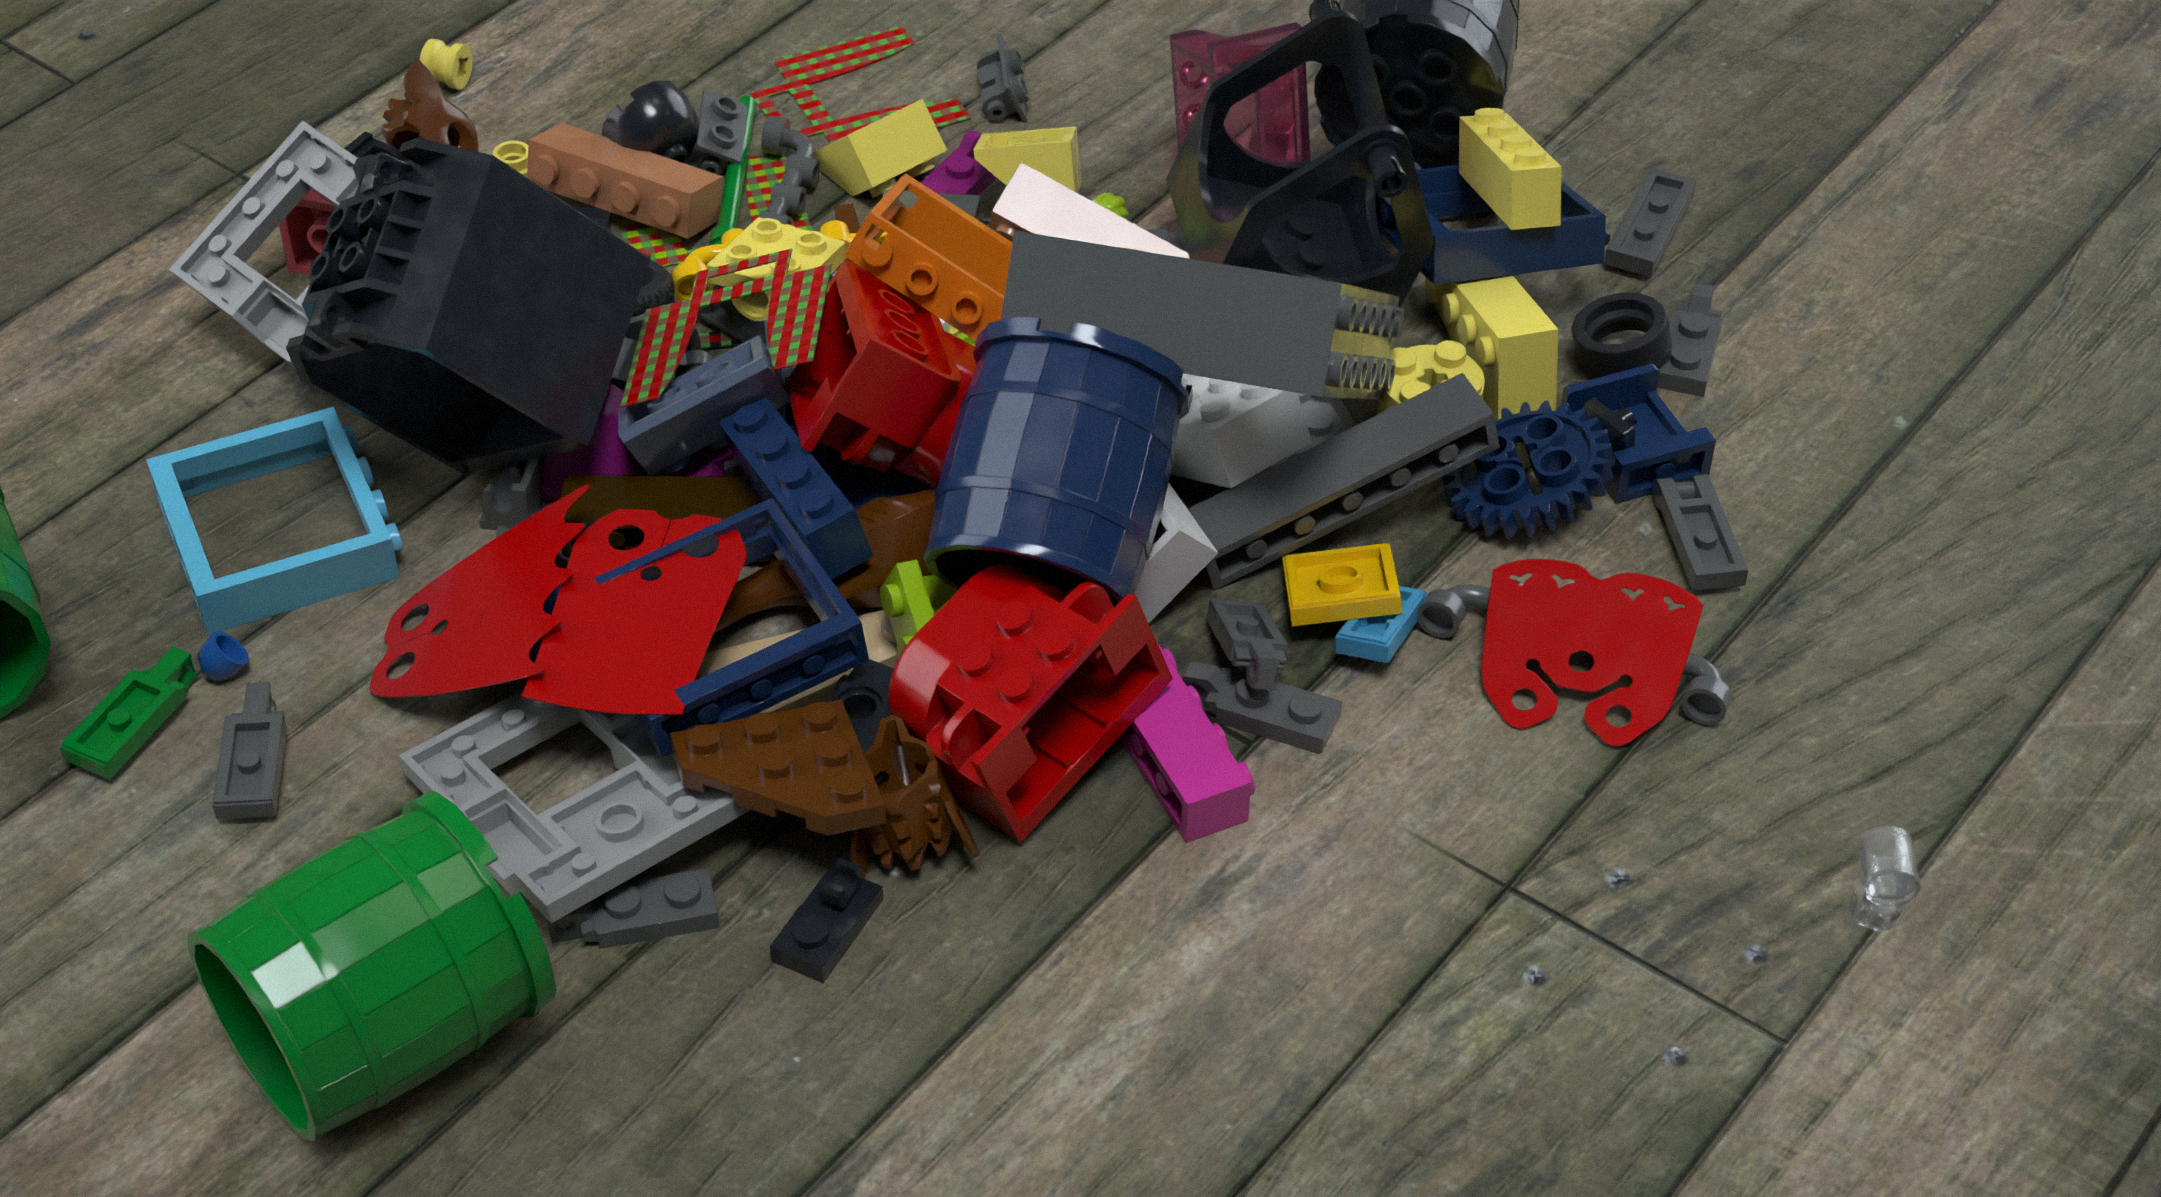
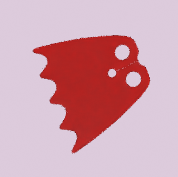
(490, 609)

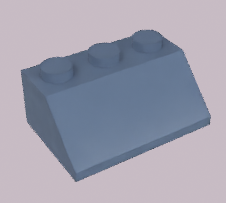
(688, 411)

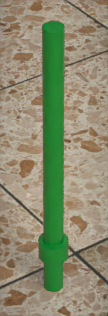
(734, 181)

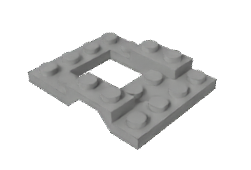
(217, 258)
(589, 838)

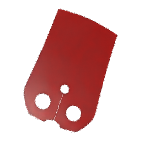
(634, 638)

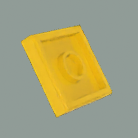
(1341, 584)

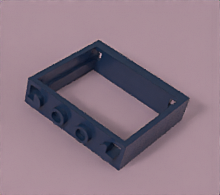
(1496, 249)
(780, 668)

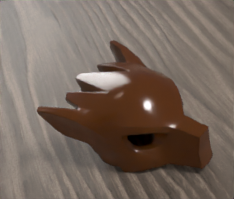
(427, 114)
(915, 800)

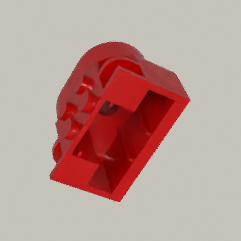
(880, 380)
(1024, 688)

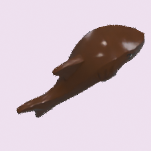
(896, 532)

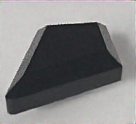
(1617, 424)

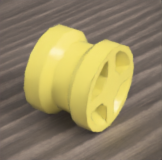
(448, 63)

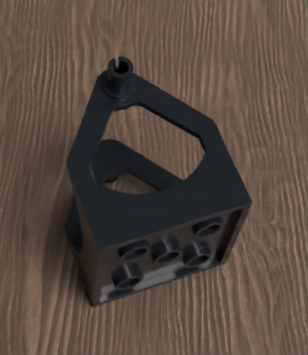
(1304, 214)

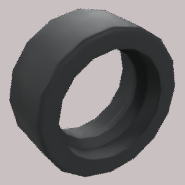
(1617, 314)

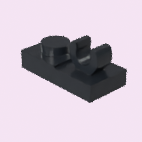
(827, 922)

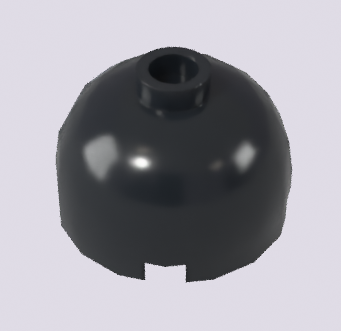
(655, 122)

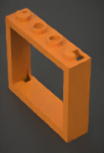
(935, 256)

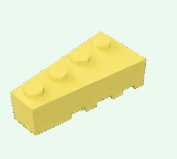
(1504, 336)

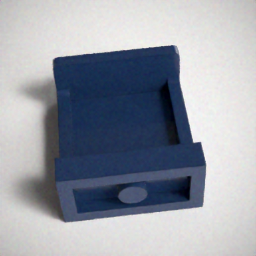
(1661, 441)

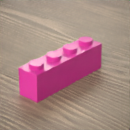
(1188, 761)

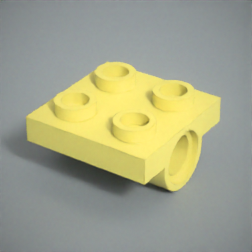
(768, 236)

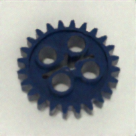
(1566, 455)

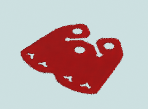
(1593, 617)

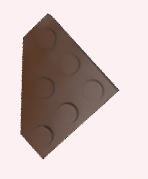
(786, 762)

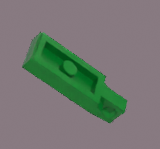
(130, 715)

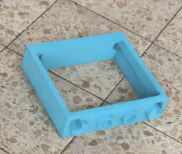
(296, 579)

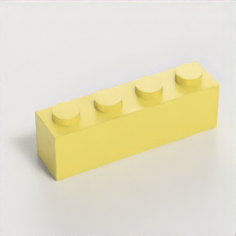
(1509, 170)

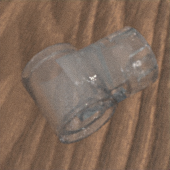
(1884, 878)

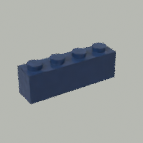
(780, 469)

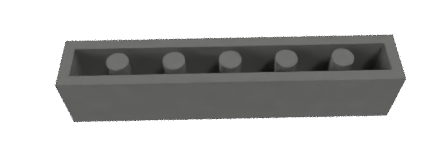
(1345, 478)

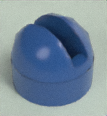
(222, 656)

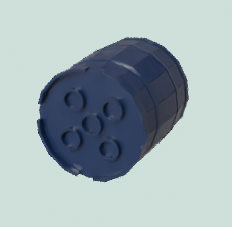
(1058, 457)

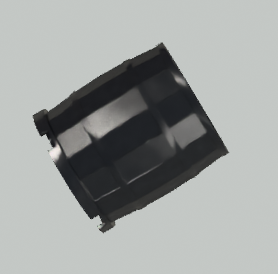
(1430, 68)

